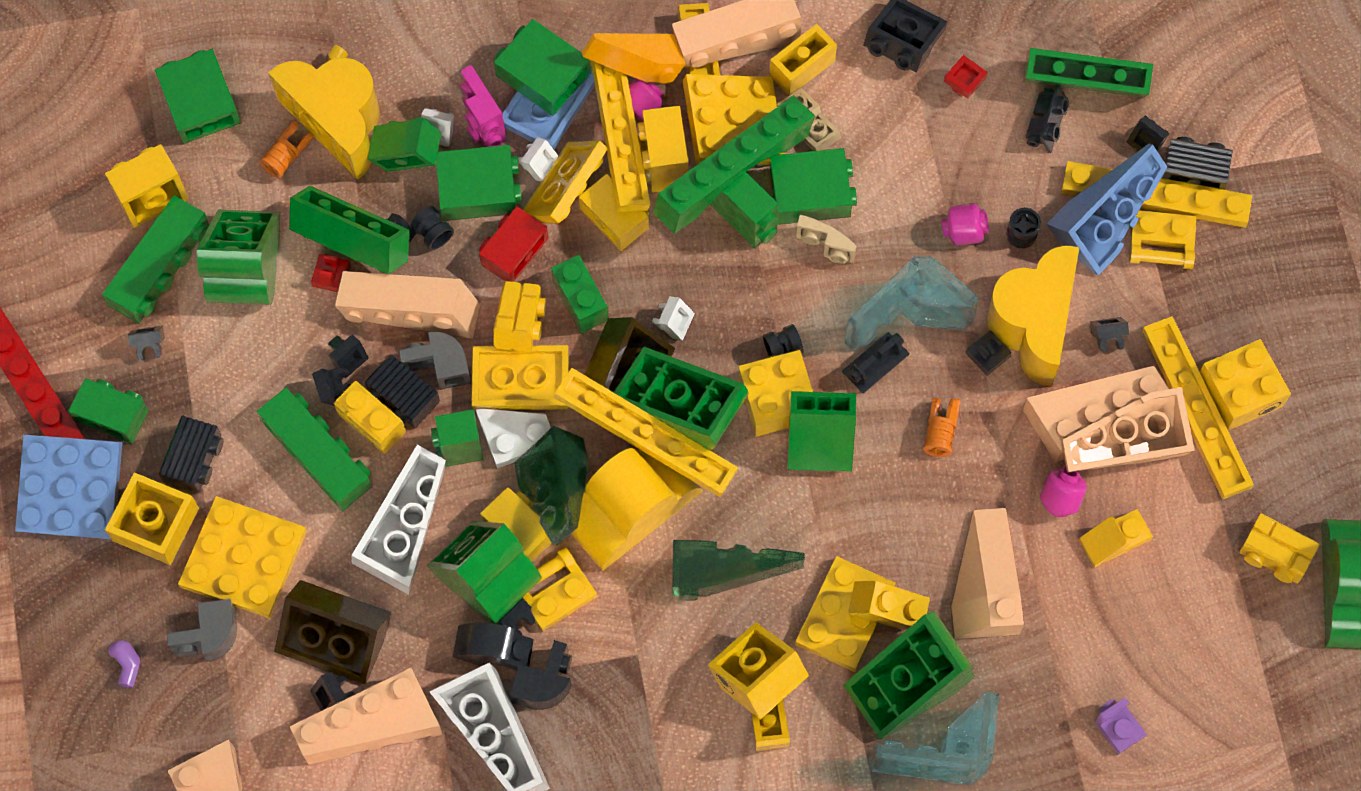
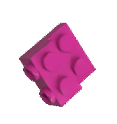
(482, 114)

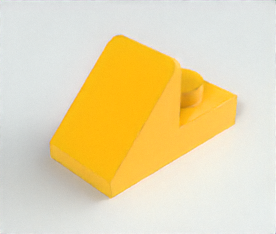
(1115, 537)
(771, 730)

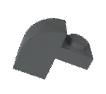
(442, 353)
(215, 634)

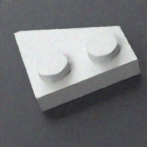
(511, 432)

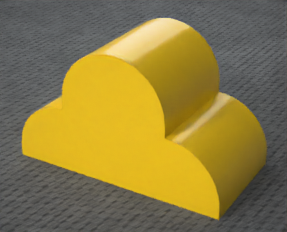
(333, 104)
(1032, 312)
(627, 503)

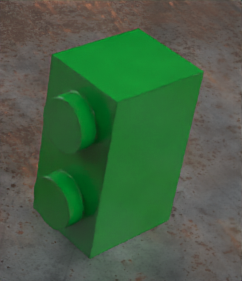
(404, 145)
(579, 294)
(109, 410)
(457, 438)

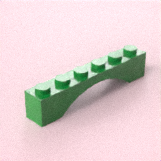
(696, 189)

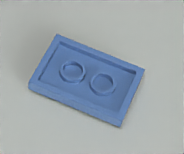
(531, 121)

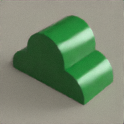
(240, 257)
(683, 395)
(486, 569)
(1342, 582)
(910, 676)

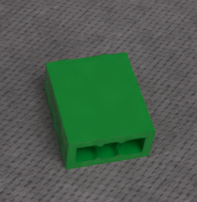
(542, 66)
(197, 95)
(477, 182)
(812, 185)
(748, 210)
(821, 431)

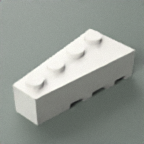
(399, 528)
(490, 723)

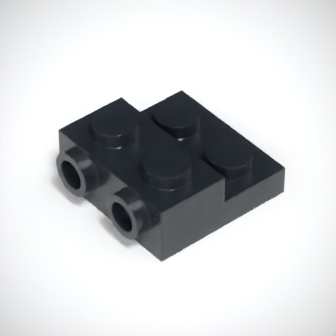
(904, 34)

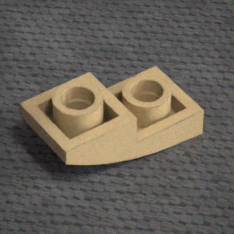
(822, 132)
(836, 245)

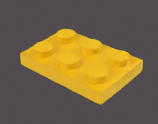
(565, 181)
(518, 378)
(829, 627)

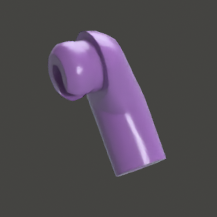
(128, 659)

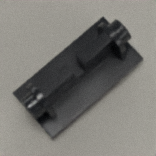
(1052, 106)
(876, 361)

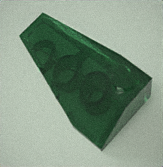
(554, 481)
(706, 570)

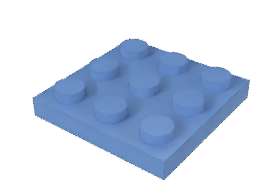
(67, 486)

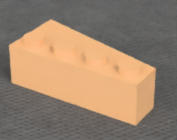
(737, 30)
(409, 302)
(1071, 409)
(368, 720)
(209, 771)

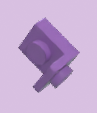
(1119, 725)

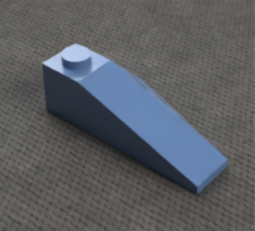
(1105, 210)

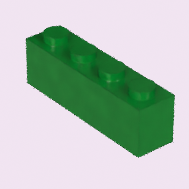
(1088, 72)
(349, 230)
(156, 260)
(314, 448)

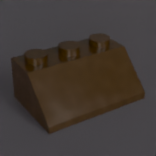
(619, 347)
(331, 631)

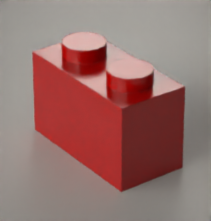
(513, 245)

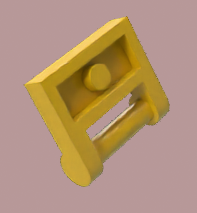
(1163, 231)
(564, 595)

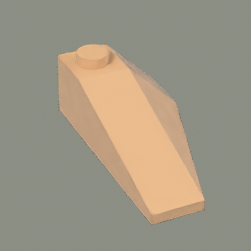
(1137, 433)
(987, 584)

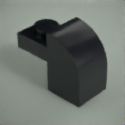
(492, 644)
(545, 688)

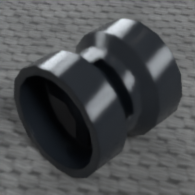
(1028, 223)
(430, 226)
(783, 342)

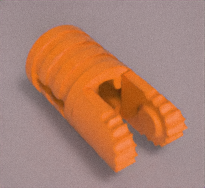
(283, 153)
(941, 429)

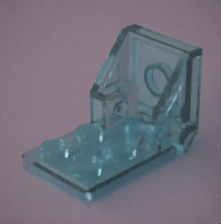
(937, 300)
(970, 733)

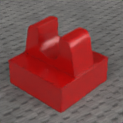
(965, 77)
(329, 272)

